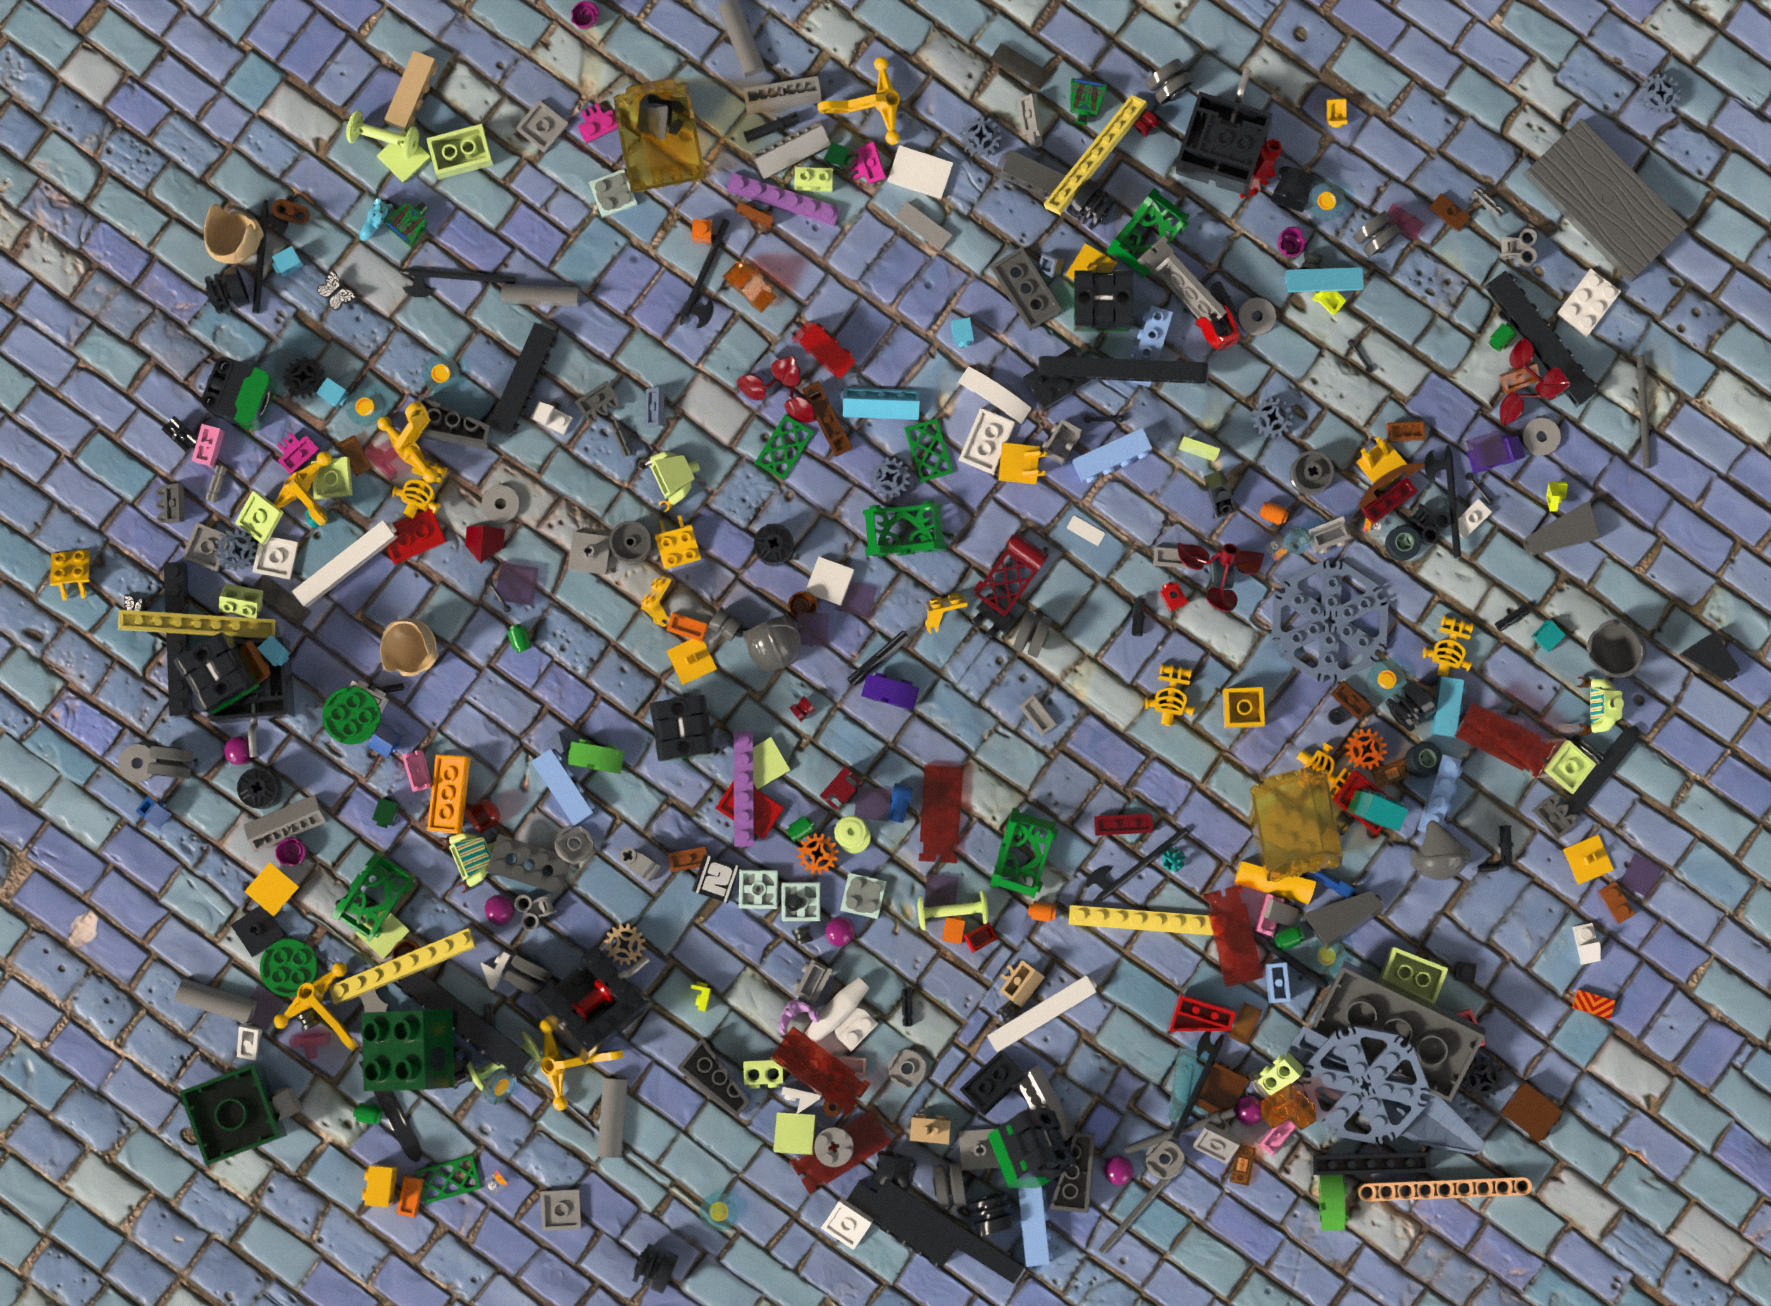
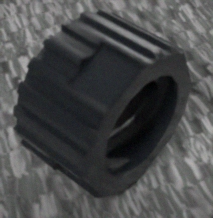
(1342, 716)
(787, 902)

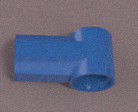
(900, 799)

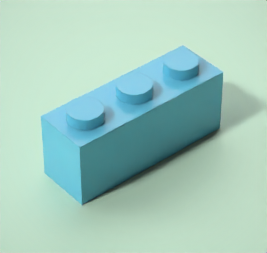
(1448, 706)

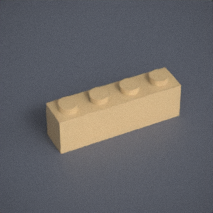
(410, 91)

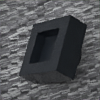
(1465, 972)

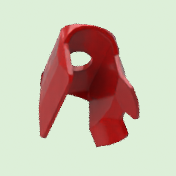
(1211, 336)

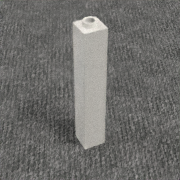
(345, 563)
(1042, 1013)

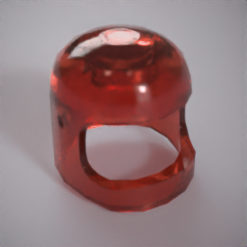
(483, 815)

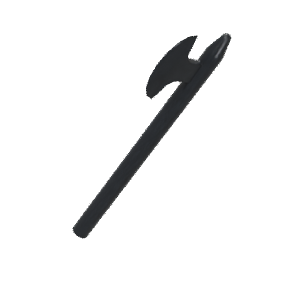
(282, 227)
(419, 290)
(704, 313)
(1431, 467)
(1099, 875)
(1289, 960)
(1203, 1045)

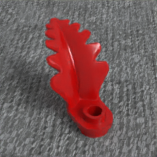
(1264, 166)

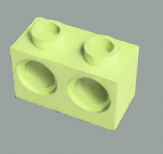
(813, 179)
(241, 601)
(763, 1067)
(1281, 1075)

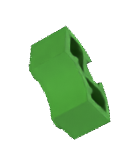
(595, 757)
(1332, 1202)

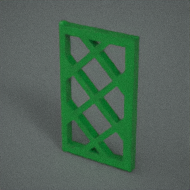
(778, 432)
(938, 437)
(454, 1163)

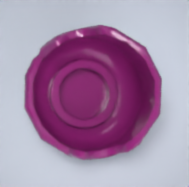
(585, 15)
(1291, 242)
(237, 751)
(290, 851)
(499, 910)
(839, 931)
(1248, 1110)
(1118, 1170)

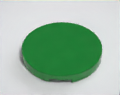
(351, 715)
(288, 966)

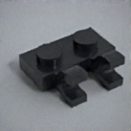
(999, 621)

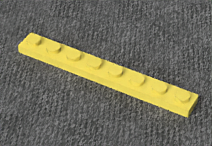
(1095, 154)
(195, 624)
(1139, 920)
(402, 966)

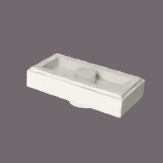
(1472, 518)

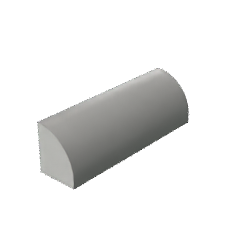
(741, 37)
(782, 95)
(791, 149)
(540, 295)
(284, 823)
(216, 1000)
(1042, 1097)
(612, 1118)

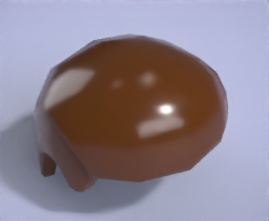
(802, 602)
(403, 947)

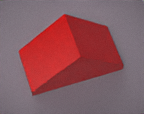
(980, 937)

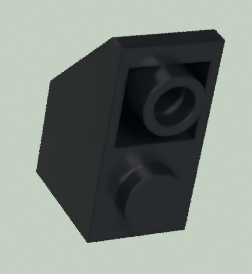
(1219, 493)

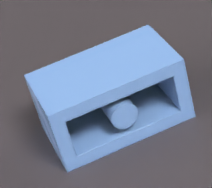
(1277, 982)

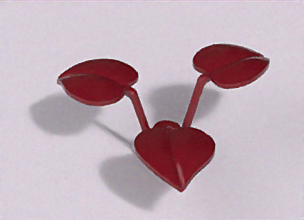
(789, 374)
(1549, 387)
(1246, 562)

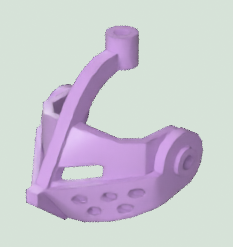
(793, 1009)

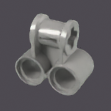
(1516, 247)
(639, 864)
(536, 909)

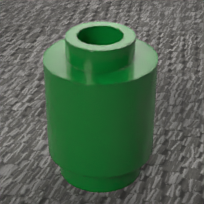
(1502, 337)
(519, 638)
(800, 828)
(1289, 938)
(367, 1113)

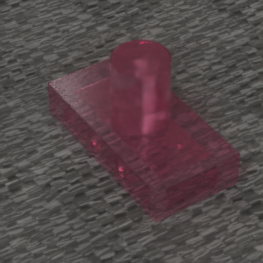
(1406, 222)
(382, 461)
(310, 1042)

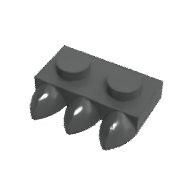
(597, 401)
(171, 503)
(1554, 817)

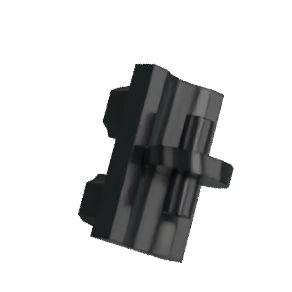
(180, 434)

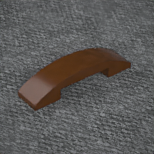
(827, 419)
(1369, 496)

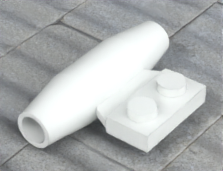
(844, 1017)

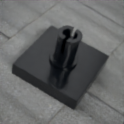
(257, 930)

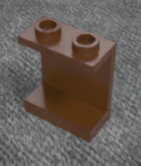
(1221, 1089)
(1531, 1112)

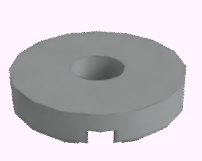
(1264, 308)
(1552, 434)
(492, 496)
(126, 760)
(570, 854)
(907, 1056)
(1169, 1170)

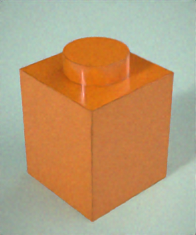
(702, 231)
(953, 929)

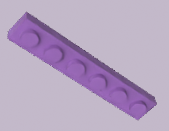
(783, 199)
(743, 789)

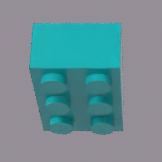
(1378, 809)

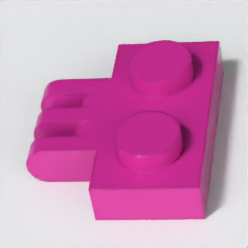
(597, 124)
(868, 164)
(296, 452)

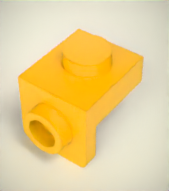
(1336, 112)

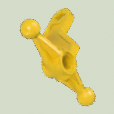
(885, 101)
(405, 441)
(298, 485)
(311, 996)
(555, 1063)

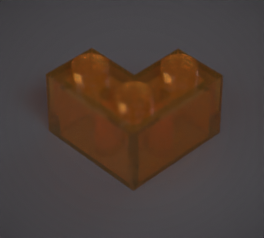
(750, 285)
(1288, 1105)

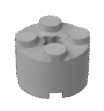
(840, 1137)

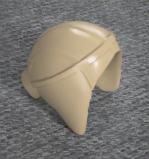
(231, 235)
(408, 647)

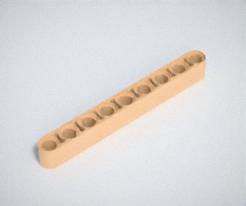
(1453, 1188)

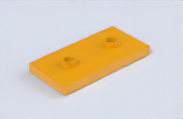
(448, 794)

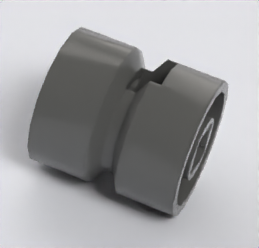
(726, 624)

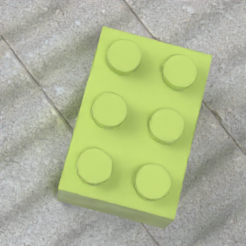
(459, 151)
(1414, 974)

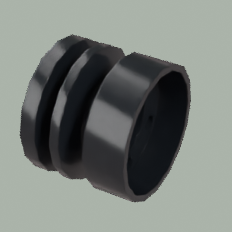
(1091, 204)
(227, 290)
(778, 555)
(1407, 709)
(270, 792)
(992, 1214)
(655, 1268)

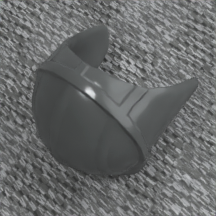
(774, 643)
(1616, 649)
(1440, 854)

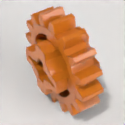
(1357, 744)
(826, 856)

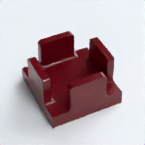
(840, 788)

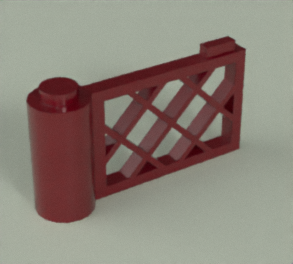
(1022, 552)

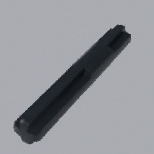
(878, 658)

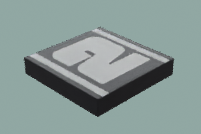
(715, 878)

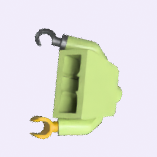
(672, 475)

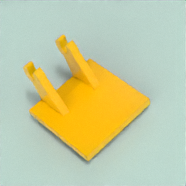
(1380, 461)
(1020, 463)
(677, 545)
(68, 568)
(651, 603)
(937, 606)

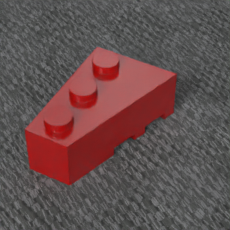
(824, 348)
(1200, 1015)

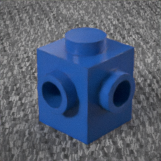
(385, 741)
(154, 811)

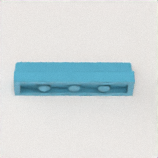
(1324, 279)
(881, 403)

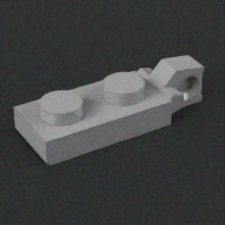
(1031, 120)

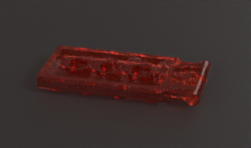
(1504, 739)
(940, 812)
(1233, 937)
(819, 1070)
(867, 1139)

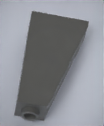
(1567, 531)
(1342, 918)

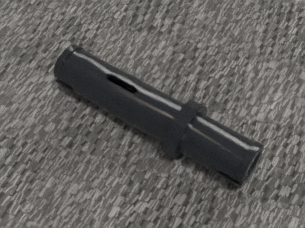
(771, 127)

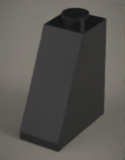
(1712, 658)

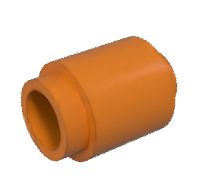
(1273, 513)
(1042, 911)

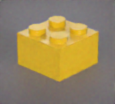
(1243, 707)
(380, 1185)

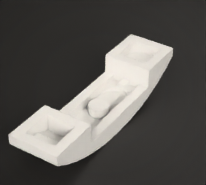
(995, 394)

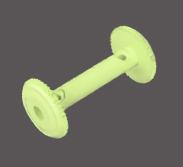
(356, 127)
(852, 834)
(953, 910)
(482, 1073)

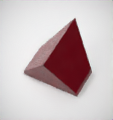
(484, 541)

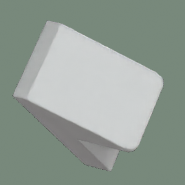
(551, 418)
(1587, 943)
(494, 975)
(248, 1042)
(806, 1098)

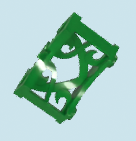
(1149, 207)
(883, 547)
(1013, 828)
(373, 868)

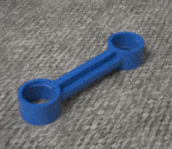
(1336, 885)

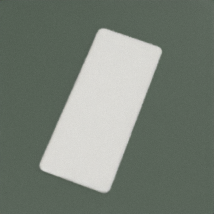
(1085, 530)

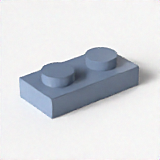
(655, 407)

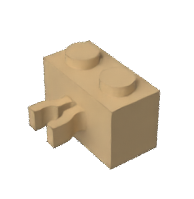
(1021, 983)
(929, 1129)

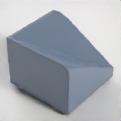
(1051, 264)
(765, 365)
(559, 742)

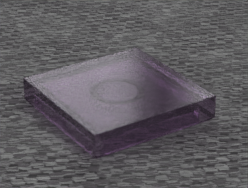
(516, 583)

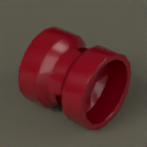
(1146, 124)
(802, 708)

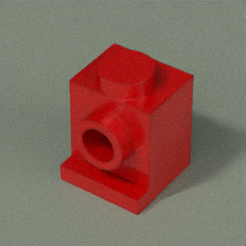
(1173, 604)

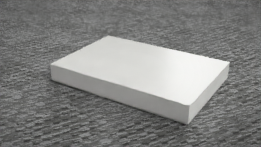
(920, 172)
(985, 441)

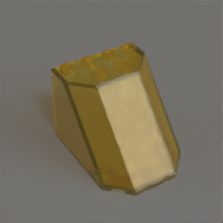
(649, 159)
(1294, 824)

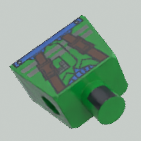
(1085, 98)
(408, 223)

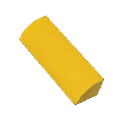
(1291, 888)

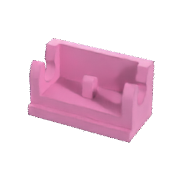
(208, 446)
(417, 771)
(1266, 925)
(1276, 1137)

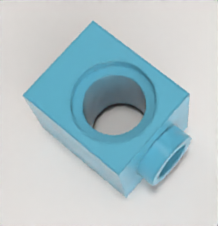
(286, 261)
(962, 332)
(333, 393)
(274, 651)

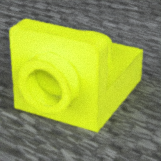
(1330, 300)
(1555, 493)
(703, 998)

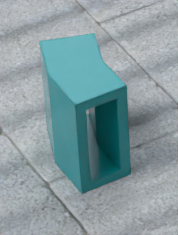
(1548, 635)

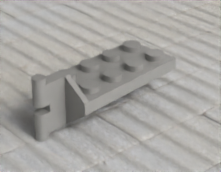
(1181, 281)

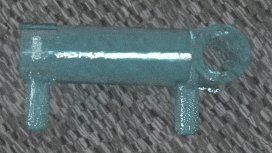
(1182, 1083)

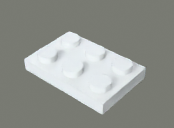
(1588, 302)

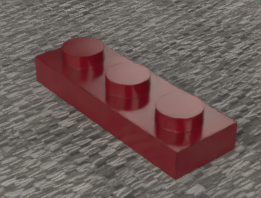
(1389, 500)
(1123, 824)

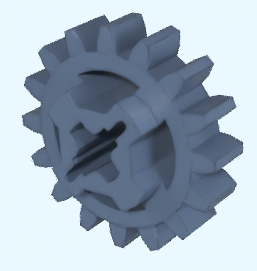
(1659, 102)
(972, 136)
(1264, 416)
(878, 484)
(238, 557)

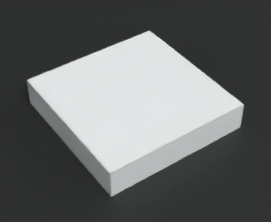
(276, 558)
(830, 581)
(847, 1223)

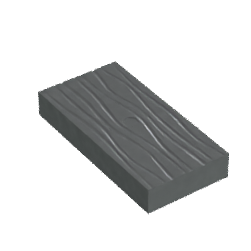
(1605, 200)
(1440, 1037)

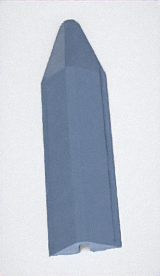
(1434, 1126)

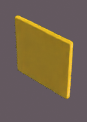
(1091, 260)
(691, 660)
(1588, 859)
(271, 889)

